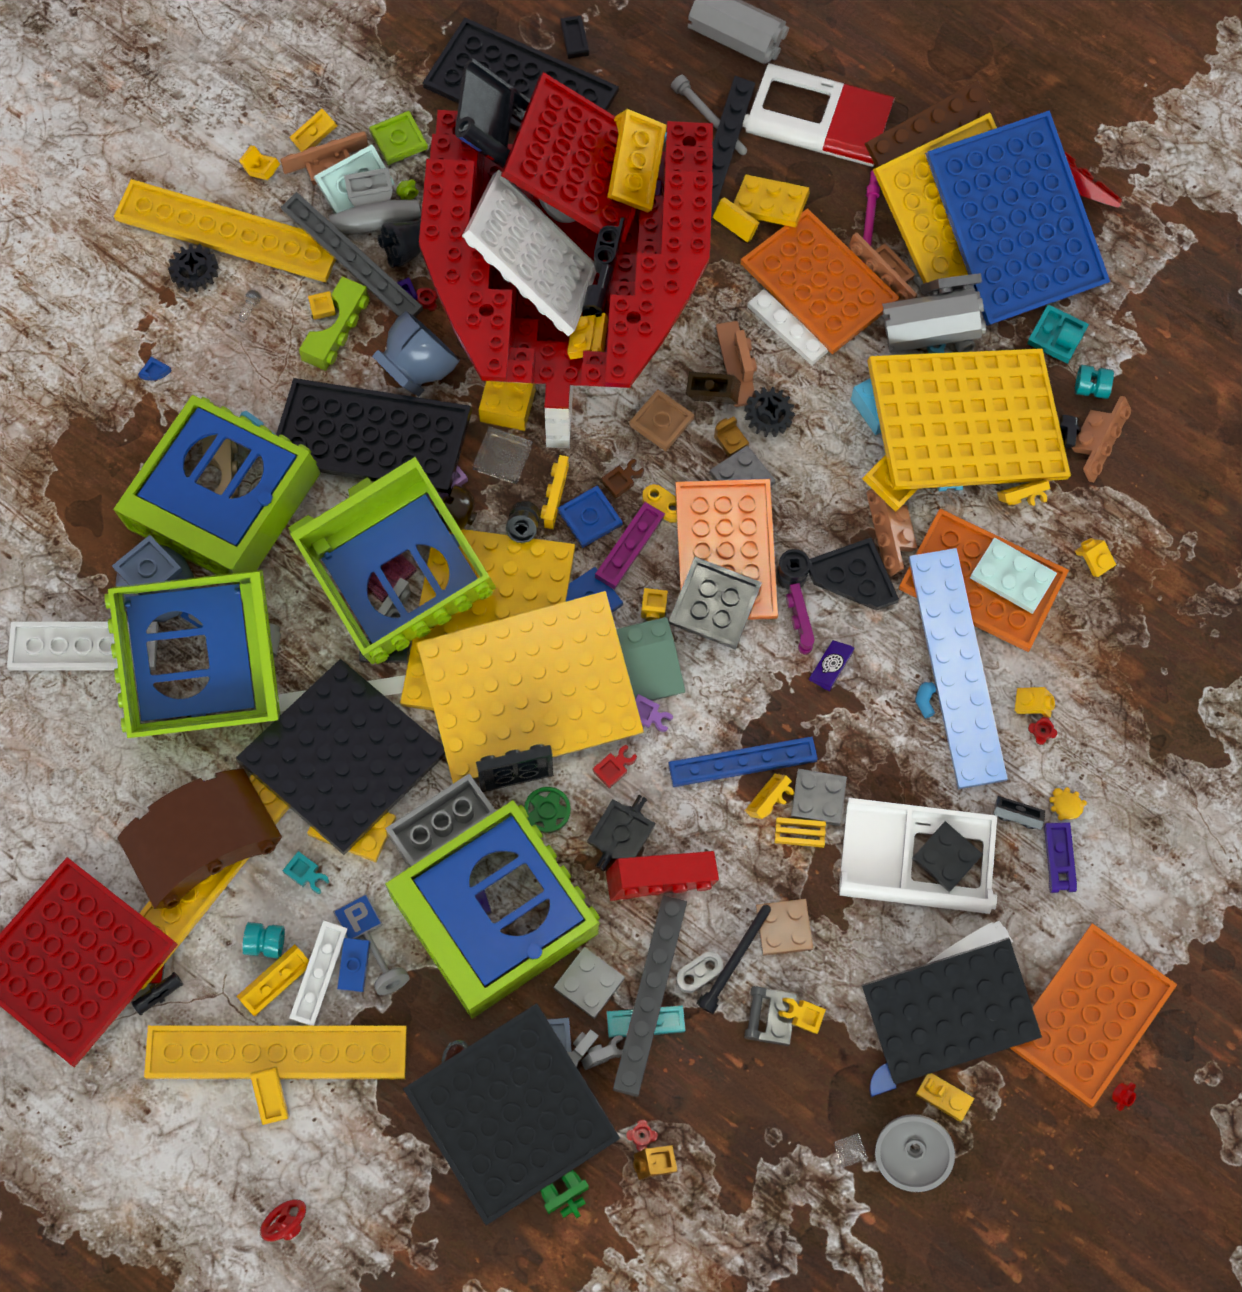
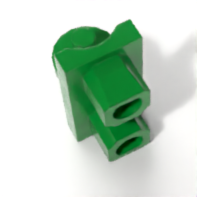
(575, 1188)

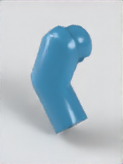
(923, 697)

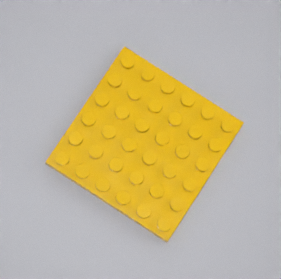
(919, 208)

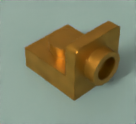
(730, 436)
(654, 1162)

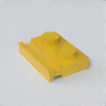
(588, 336)

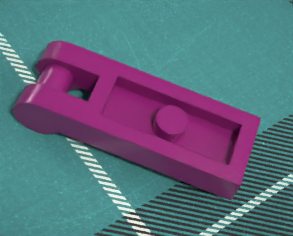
(800, 619)

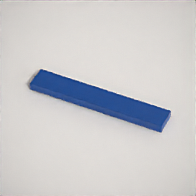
(742, 761)

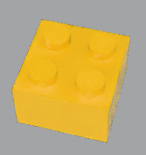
(507, 404)

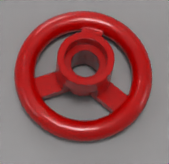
(285, 1224)

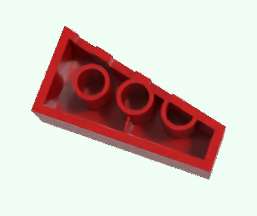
(661, 874)

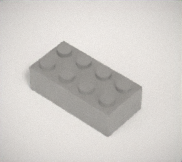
(439, 820)

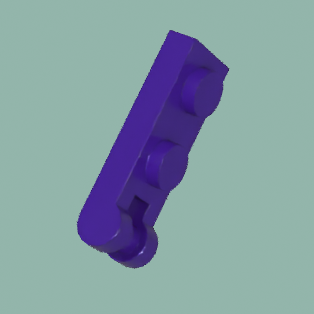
(1060, 857)

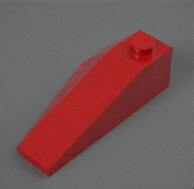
(1088, 188)

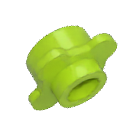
(406, 190)

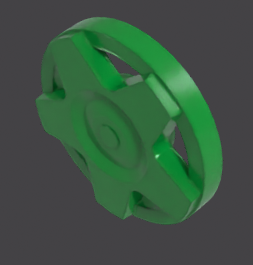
(548, 809)

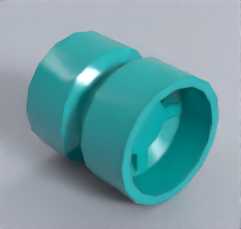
(1102, 383)
(268, 940)

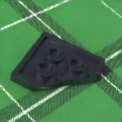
(855, 574)

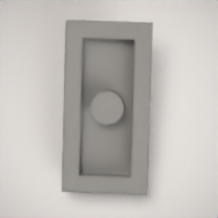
(403, 592)

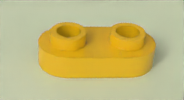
(661, 502)

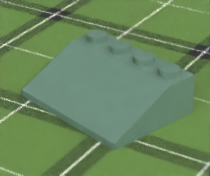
(651, 659)

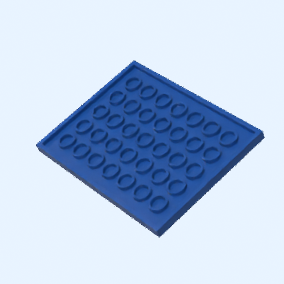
(1018, 217)

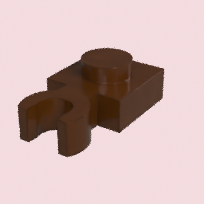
(620, 479)

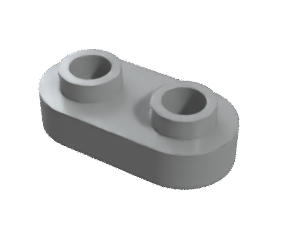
(697, 970)

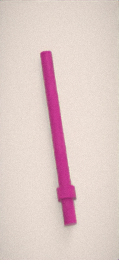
(872, 193)

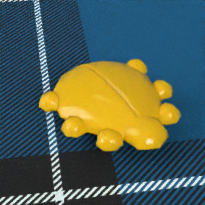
(1067, 804)

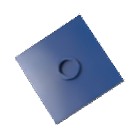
(590, 516)
(588, 585)

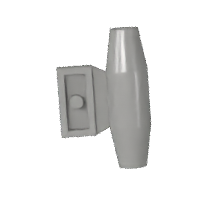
(372, 203)

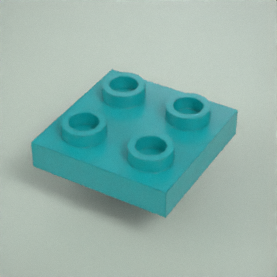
(1057, 333)

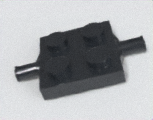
(621, 831)

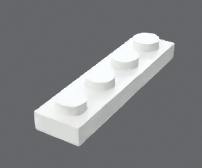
(787, 327)
(318, 973)

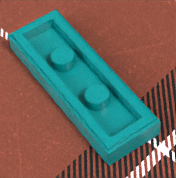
(669, 1021)

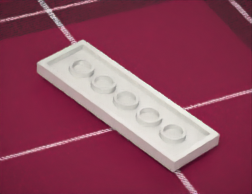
(66, 646)

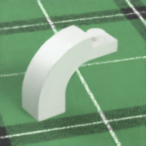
(987, 934)

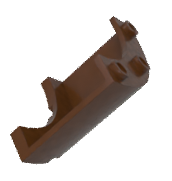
(197, 835)

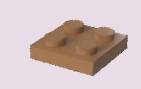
(661, 420)
(786, 928)

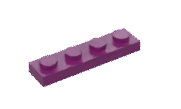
(629, 545)

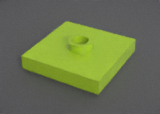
(398, 137)

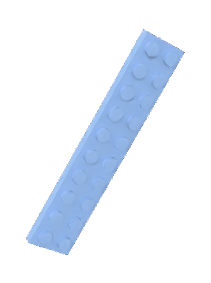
(957, 669)

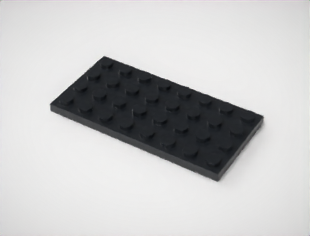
(513, 63)
(374, 431)

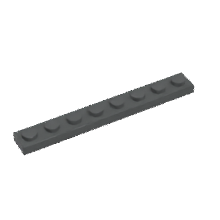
(350, 256)
(650, 996)

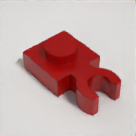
(612, 769)

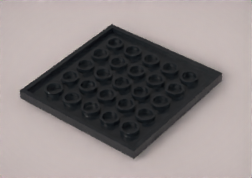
(341, 756)
(511, 1114)

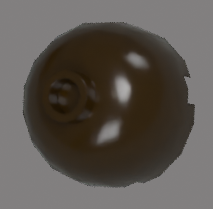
(461, 507)

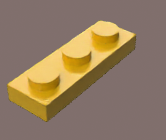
(554, 492)
(273, 980)

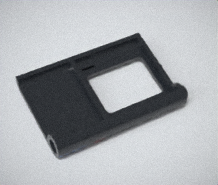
(487, 110)

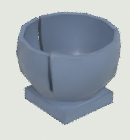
(415, 354)
(152, 563)

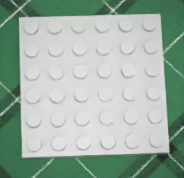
(531, 252)

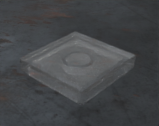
(502, 455)

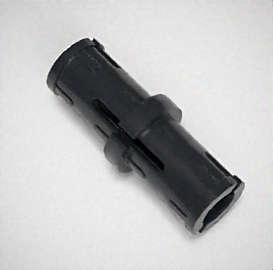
(157, 993)

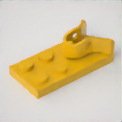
(636, 160)

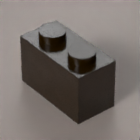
(713, 387)

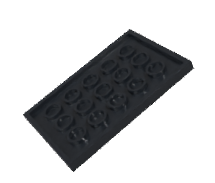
(951, 1011)

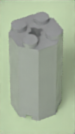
(739, 27)
(934, 320)

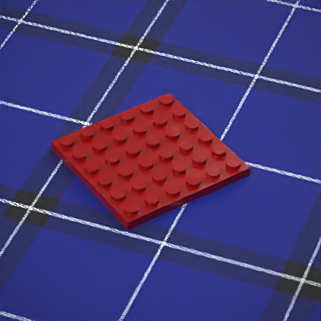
(568, 156)
(75, 960)

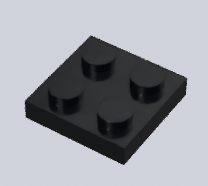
(947, 856)

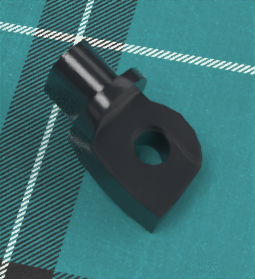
(1069, 429)

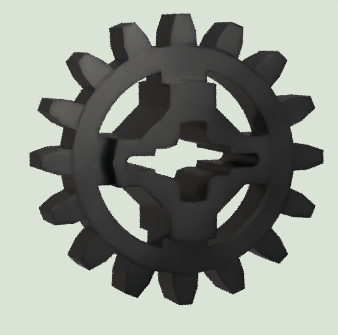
(183, 265)
(763, 419)

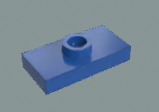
(353, 964)

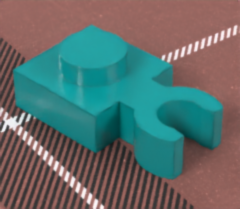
(303, 871)

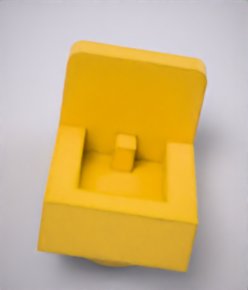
(258, 164)
(1096, 556)
(654, 604)
(1034, 701)

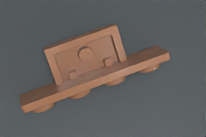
(324, 156)
(885, 266)
(737, 358)
(1099, 436)
(893, 532)

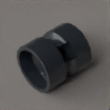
(523, 522)
(793, 568)

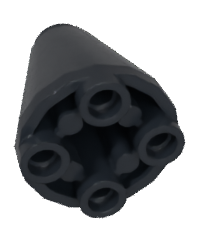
(400, 241)

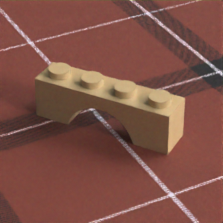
(224, 461)

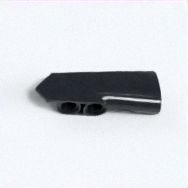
(597, 295)

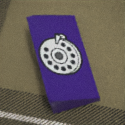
(831, 664)

